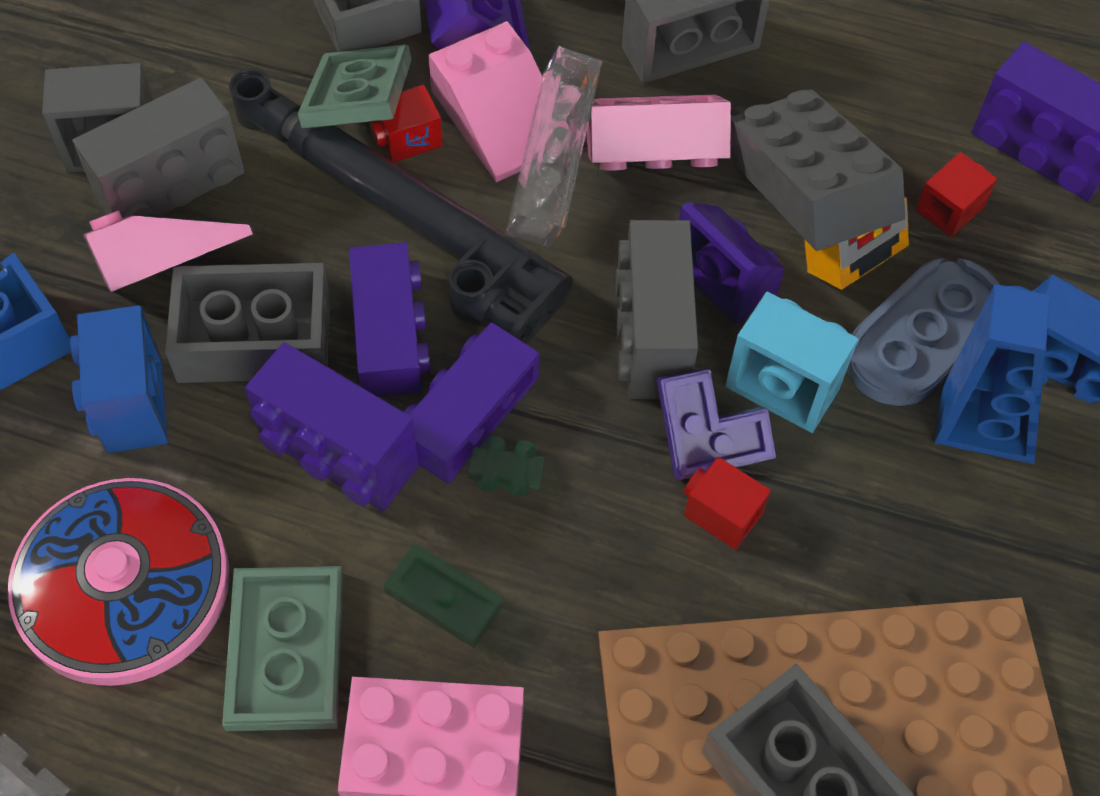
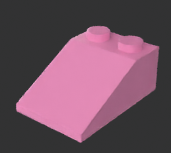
(489, 94)
(144, 246)

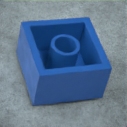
(119, 379)

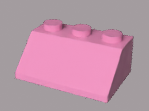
(659, 131)

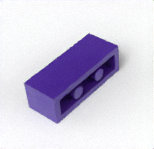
(387, 319)
(471, 399)

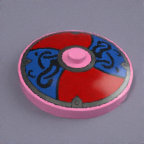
(119, 581)

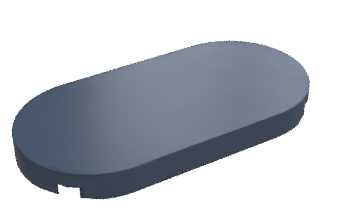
(919, 332)

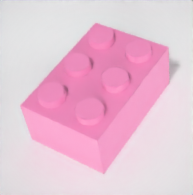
(431, 739)

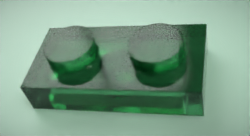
(444, 595)

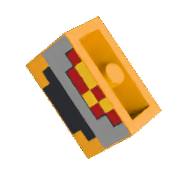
(855, 257)

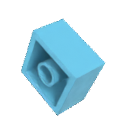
(790, 361)

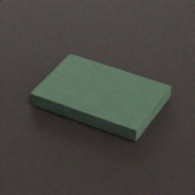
(356, 86)
(284, 649)

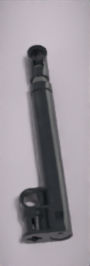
(511, 281)

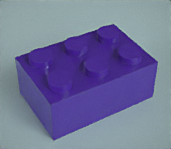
(1045, 119)
(333, 427)

